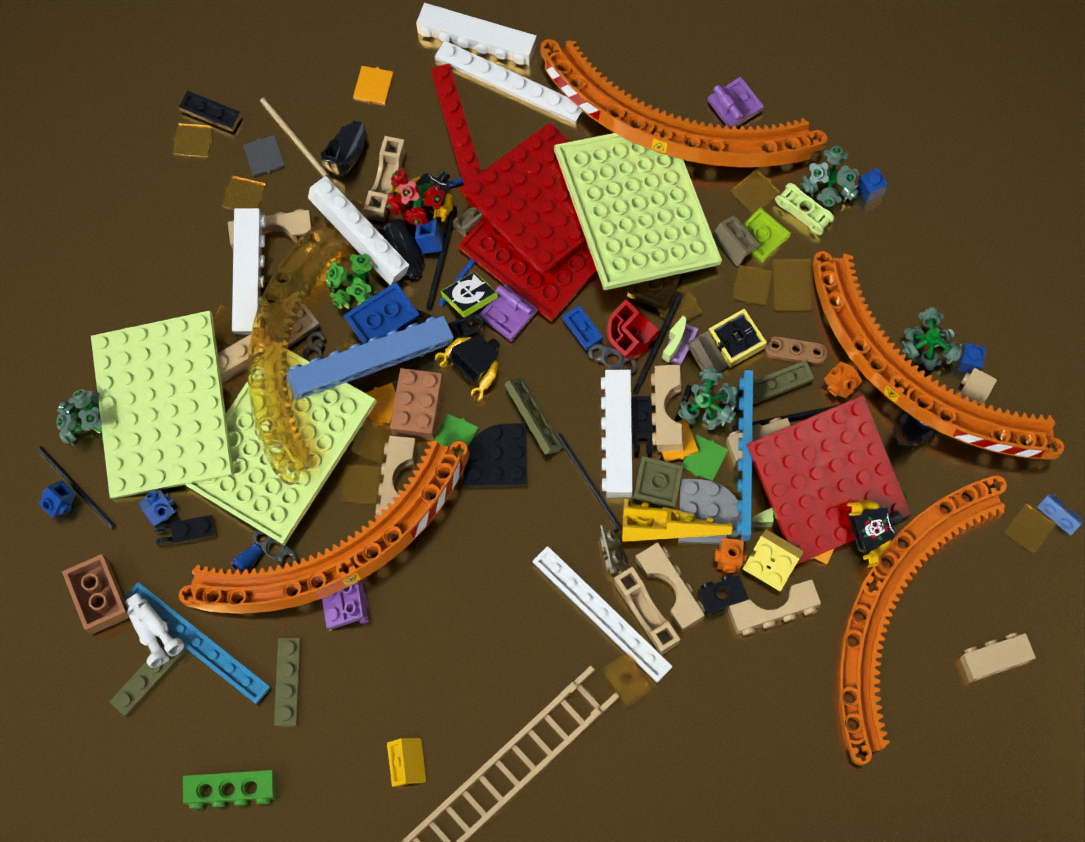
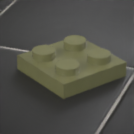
(657, 482)

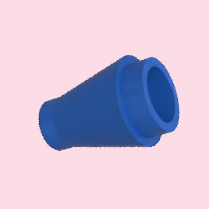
(247, 558)

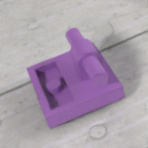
(735, 102)
(508, 312)
(346, 606)

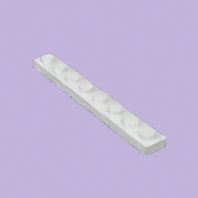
(508, 82)
(602, 614)

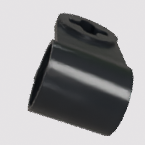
(463, 329)

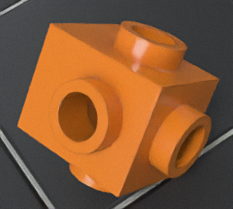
(842, 380)
(730, 555)

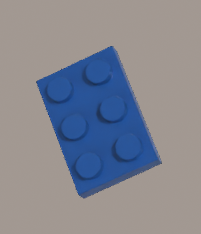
(381, 314)

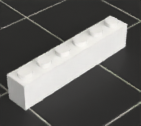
(476, 34)
(358, 230)
(247, 268)
(618, 433)

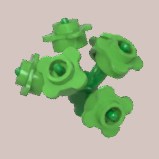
(357, 280)

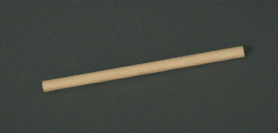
(292, 135)

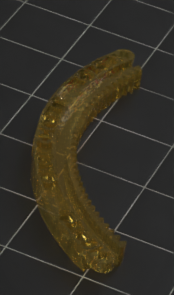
(270, 394)

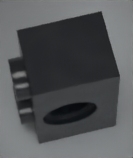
(712, 603)

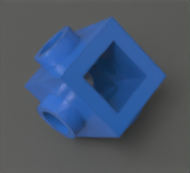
(57, 499)
(157, 506)

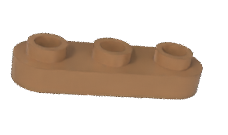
(786, 353)

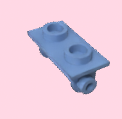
(1053, 508)

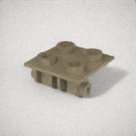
(612, 543)

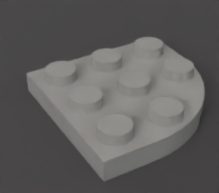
(709, 500)

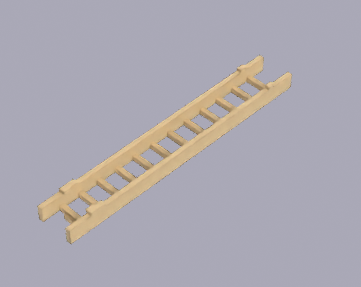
(535, 770)

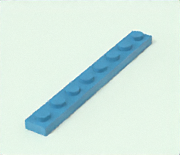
(745, 463)
(205, 648)

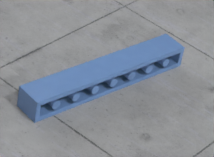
(369, 357)

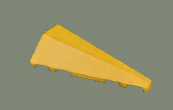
(649, 523)

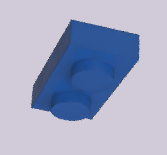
(582, 327)

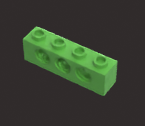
(194, 785)

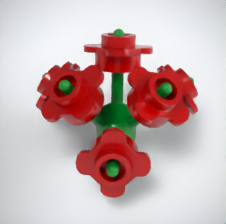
(409, 191)

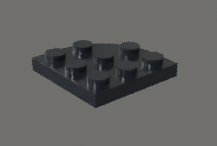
(497, 457)

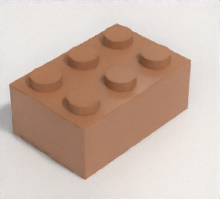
(416, 404)
(96, 594)

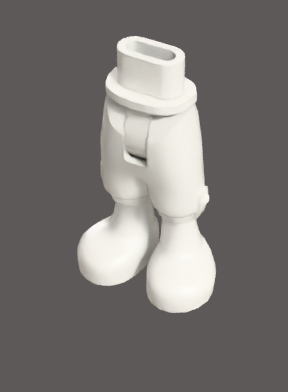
(148, 626)

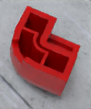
(630, 330)

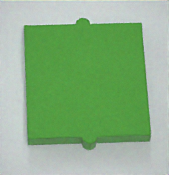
(455, 430)
(707, 460)

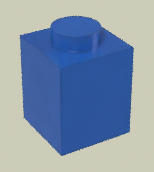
(872, 185)
(429, 237)
(971, 358)

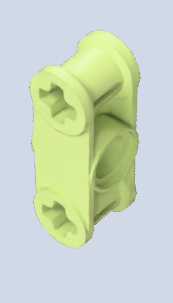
(794, 198)

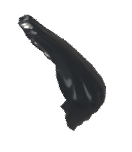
(344, 149)
(403, 241)
(912, 431)

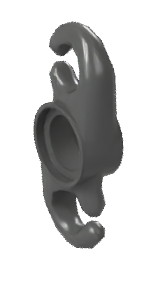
(310, 346)
(606, 351)
(265, 546)

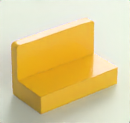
(406, 761)

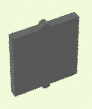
(264, 155)

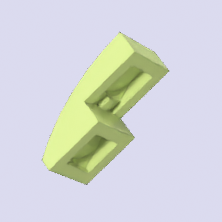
(676, 335)
(763, 519)

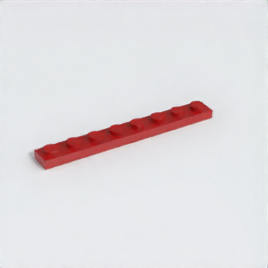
(456, 123)

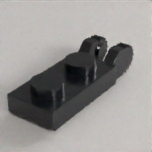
(641, 422)
(187, 530)

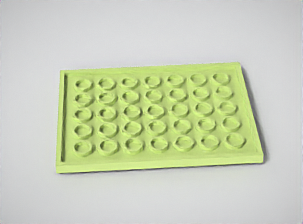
(635, 210)
(161, 405)
(254, 491)

